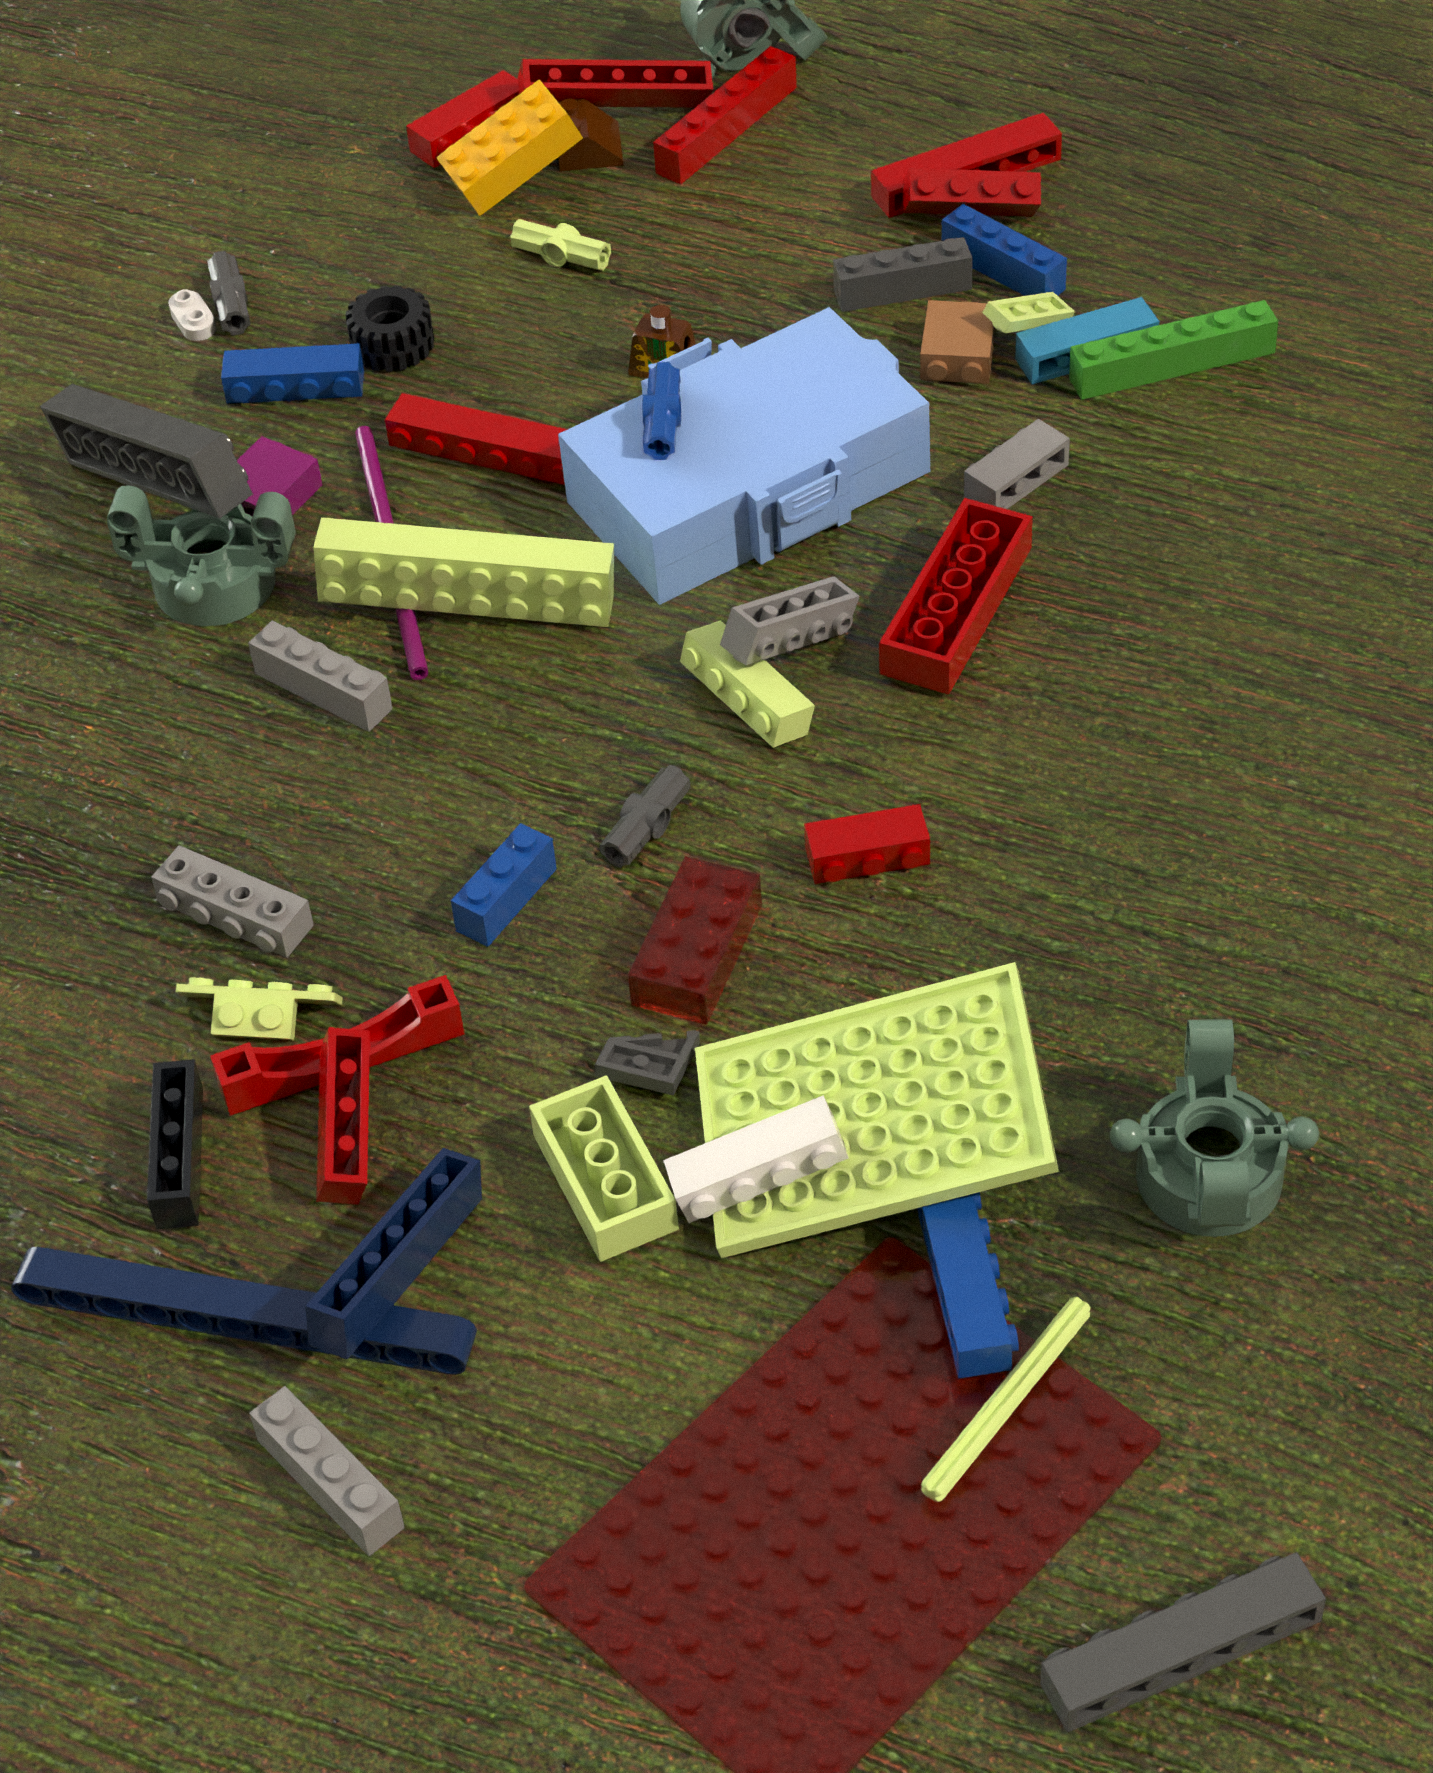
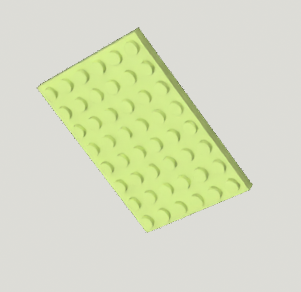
(926, 1091)

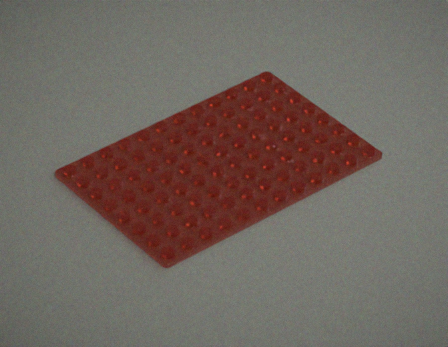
(779, 1553)

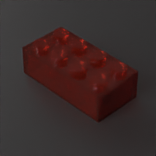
(695, 940)

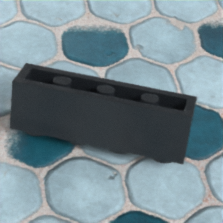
(175, 1144)

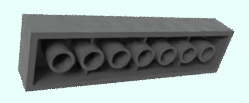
(148, 450)

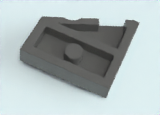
(647, 1060)

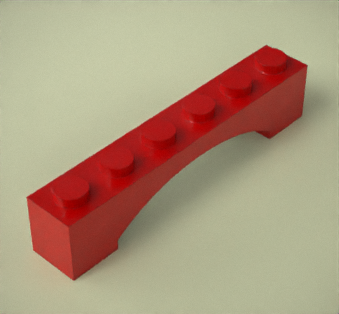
(261, 1075)

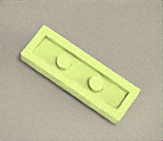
(1027, 312)

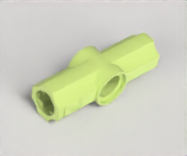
(560, 245)

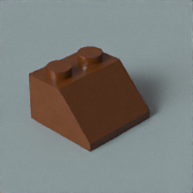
(600, 138)

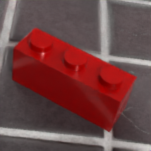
(867, 844)

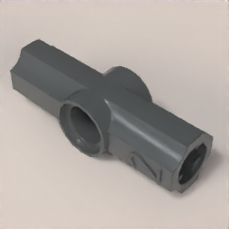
(228, 293)
(645, 816)

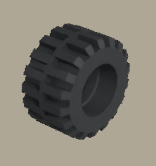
(391, 327)

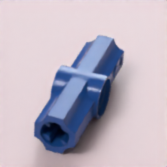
(661, 411)

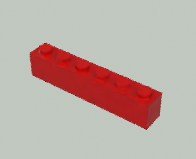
(622, 81)
(725, 115)
(1006, 148)
(476, 437)

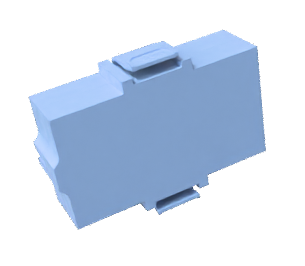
(764, 454)

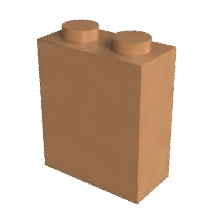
(957, 343)

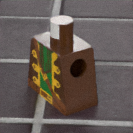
(657, 339)

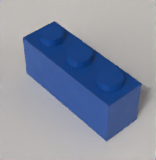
(503, 884)

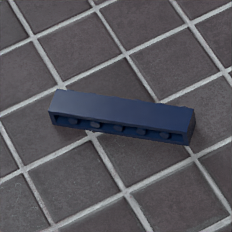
(393, 1253)

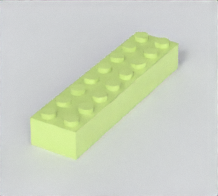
(464, 572)

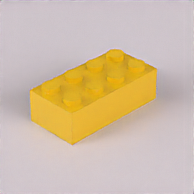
(509, 147)

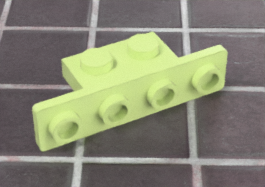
(256, 1012)

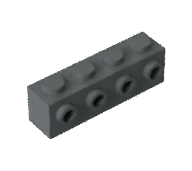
(902, 274)

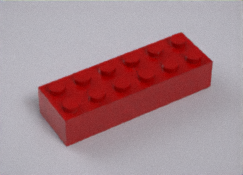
(955, 596)

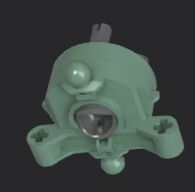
(740, 30)

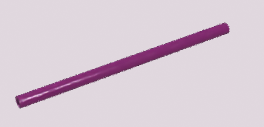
(382, 514)

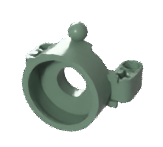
(213, 585)
(1199, 1190)

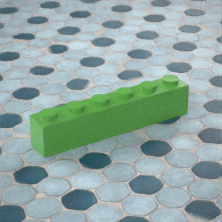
(1173, 349)

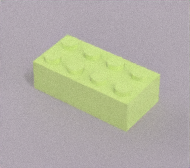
(604, 1168)

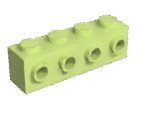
(752, 691)

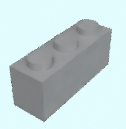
(1017, 466)

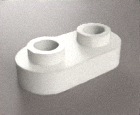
(192, 315)

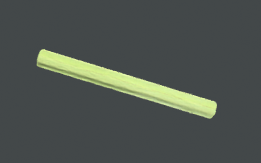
(1005, 1399)

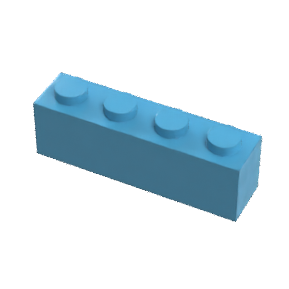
(1045, 349)

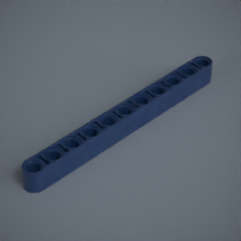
(230, 1308)

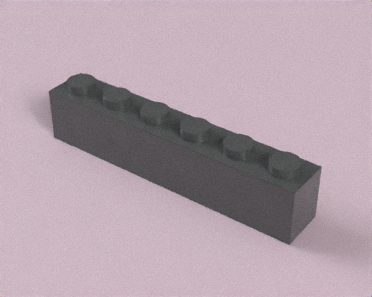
(1181, 1640)

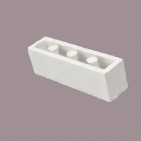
(755, 1159)

